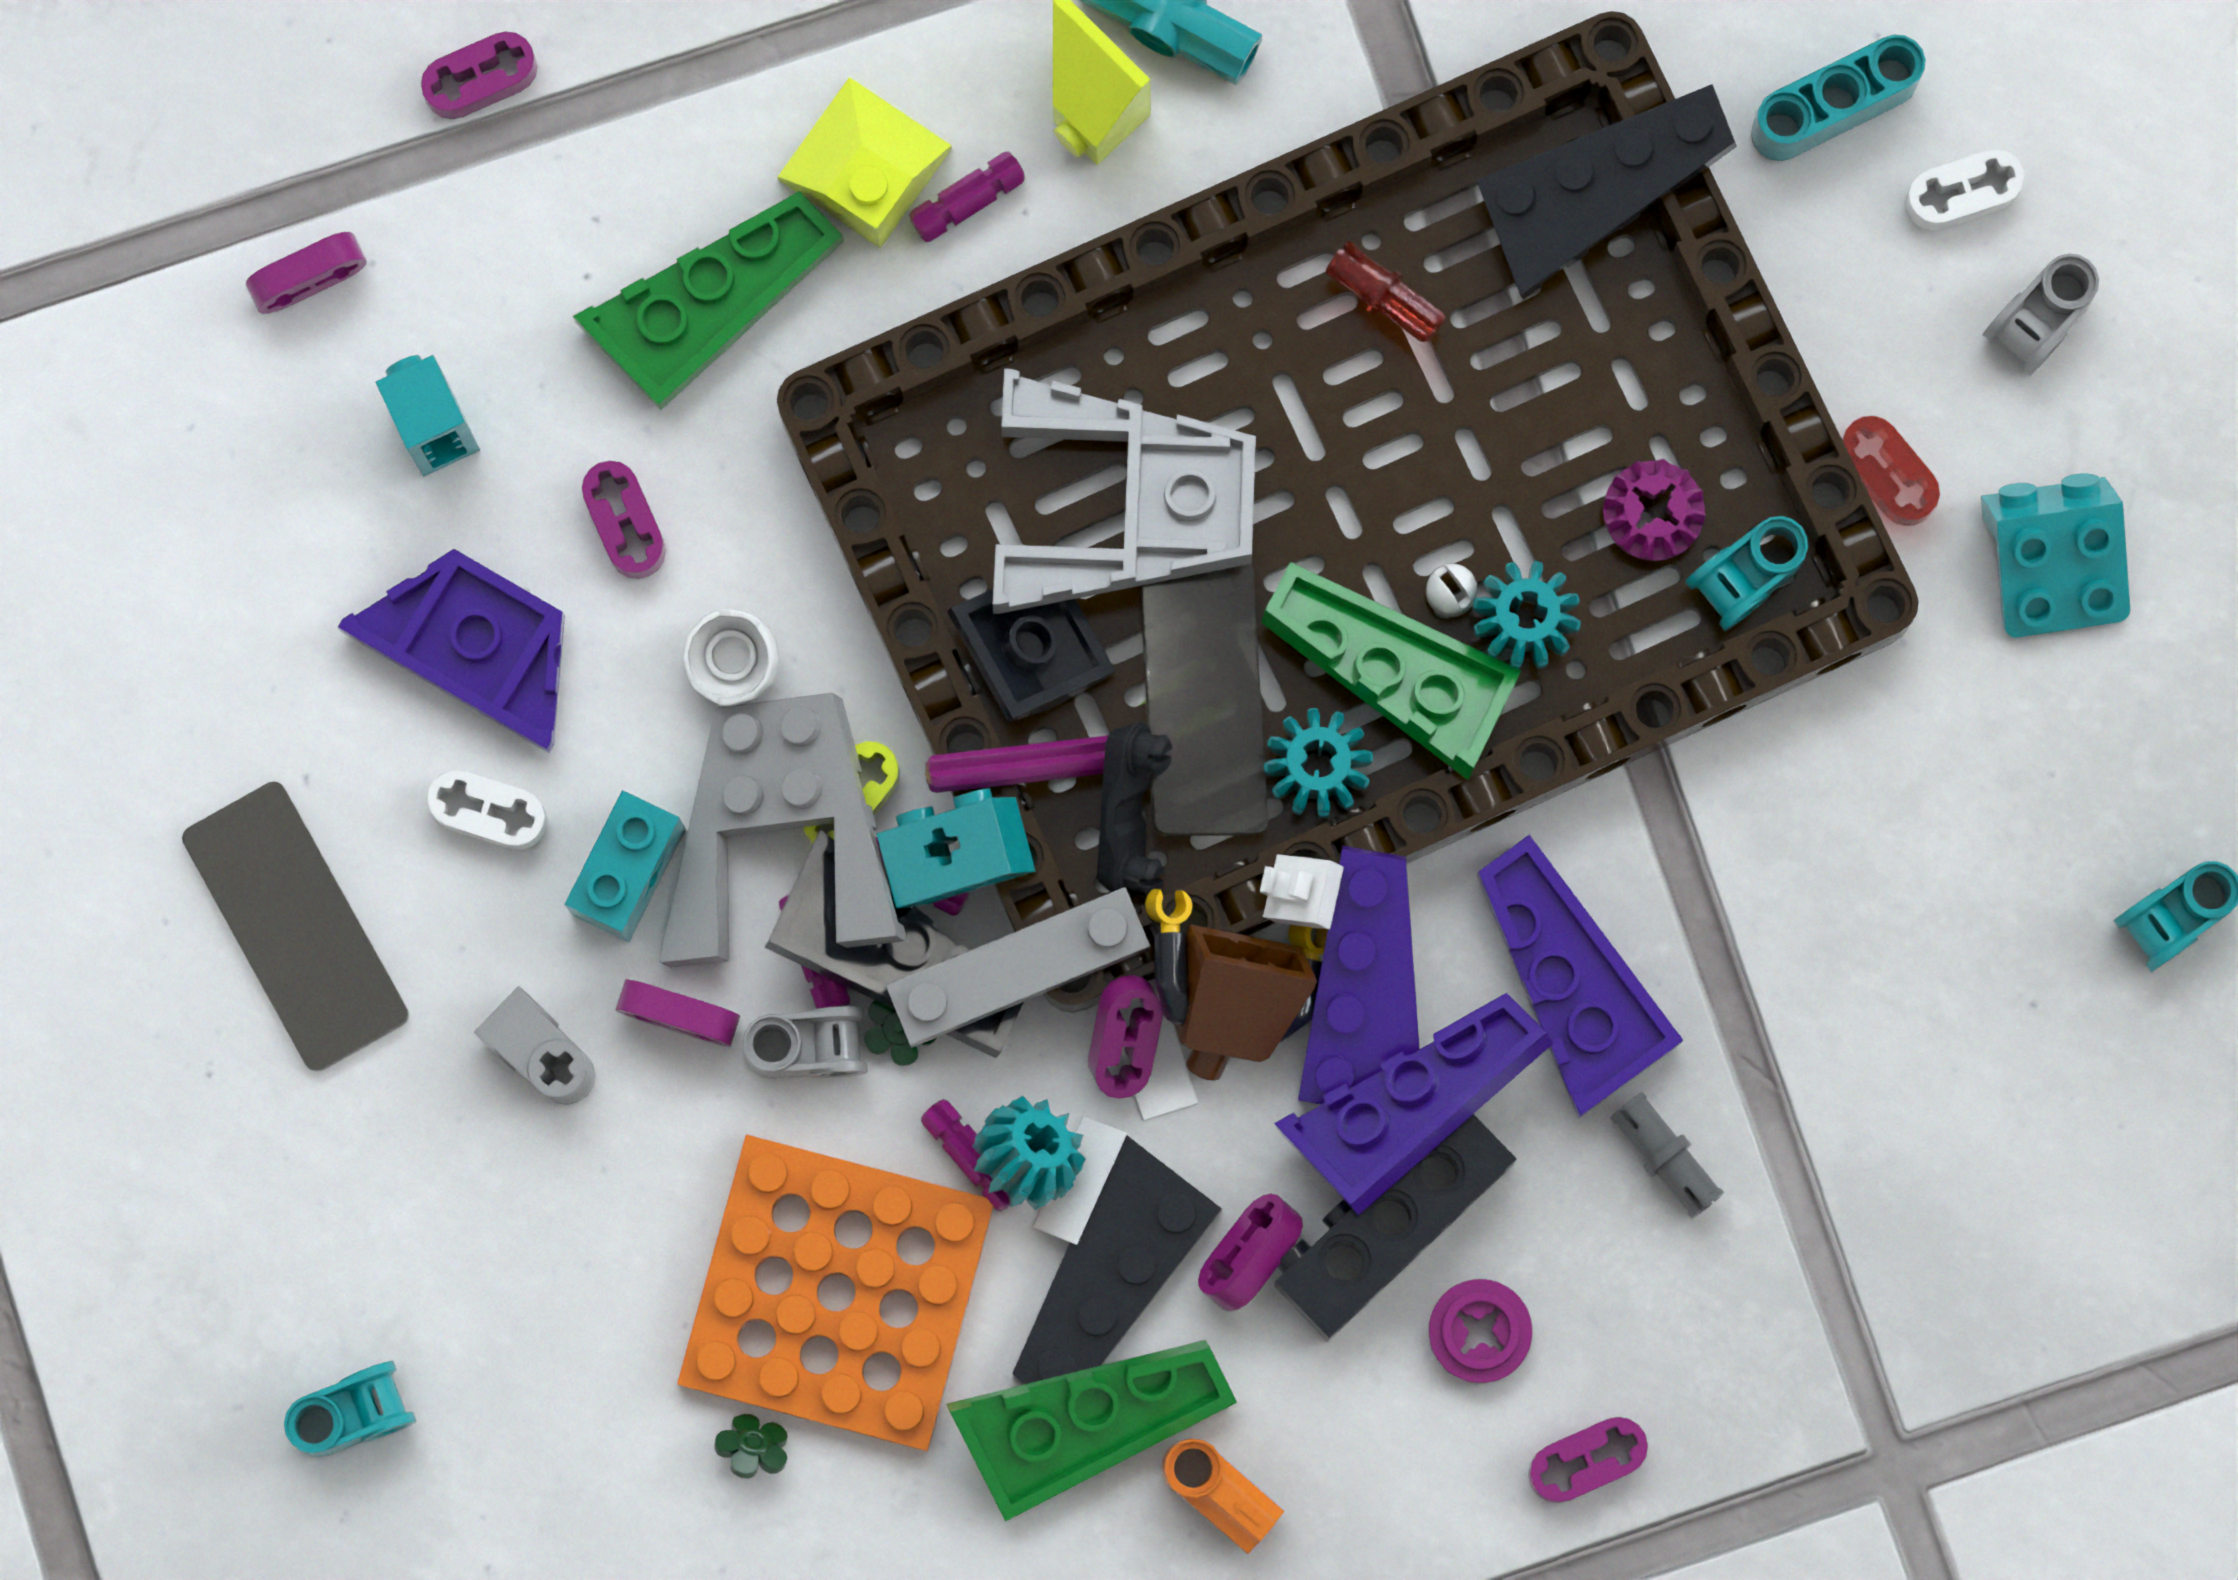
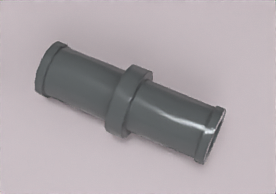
(1667, 1155)

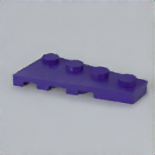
(1366, 978)
(1574, 978)
(1395, 1118)

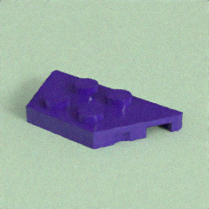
(473, 641)

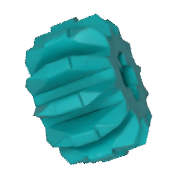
(1546, 606)
(1340, 767)
(1029, 1153)

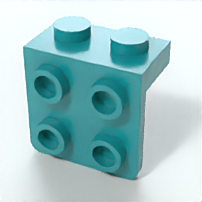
(2059, 554)

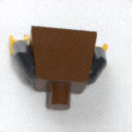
(1230, 988)

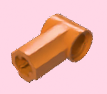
(1224, 1497)

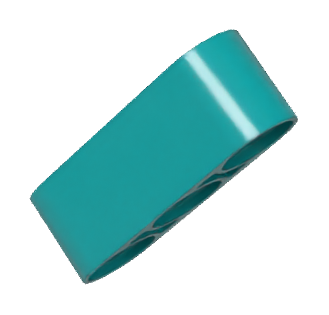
(1857, 75)

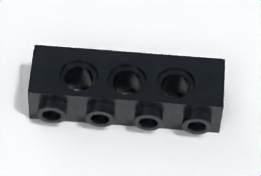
(1331, 1302)

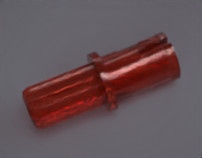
(1385, 292)

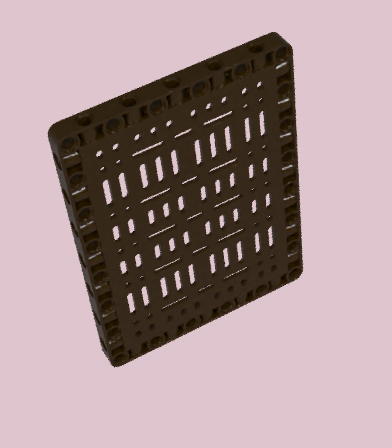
(1227, 247)

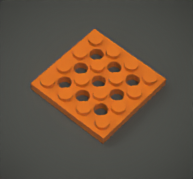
(750, 1236)

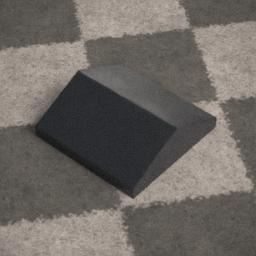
(1031, 654)

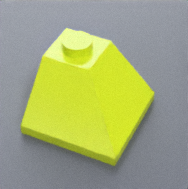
(1095, 86)
(864, 162)

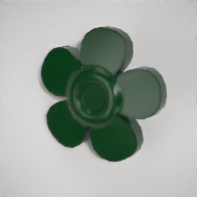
(881, 1038)
(752, 1446)

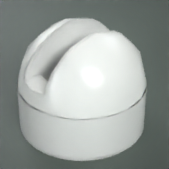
(1440, 596)

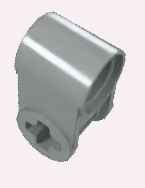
(2038, 319)
(531, 1042)
(811, 1043)

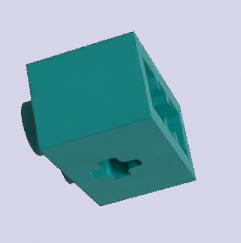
(426, 413)
(990, 850)
(625, 866)

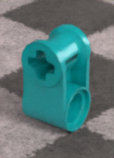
(1747, 572)
(2171, 917)
(352, 1410)

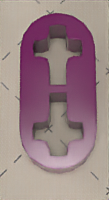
(472, 62)
(306, 272)
(610, 526)
(677, 1012)
(1112, 1034)
(1250, 1252)
(1594, 1474)

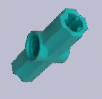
(1187, 30)

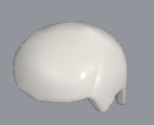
(730, 657)

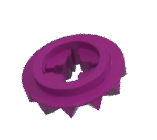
(1659, 538)
(1476, 1300)

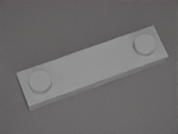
(1018, 967)

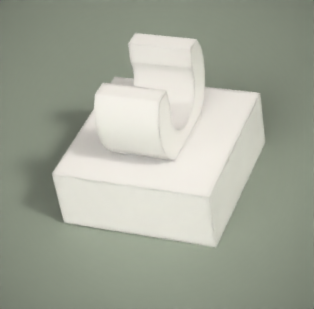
(1301, 891)

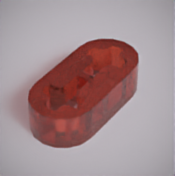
(1901, 461)

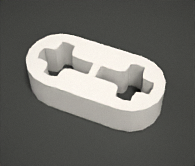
(1959, 176)
(491, 795)

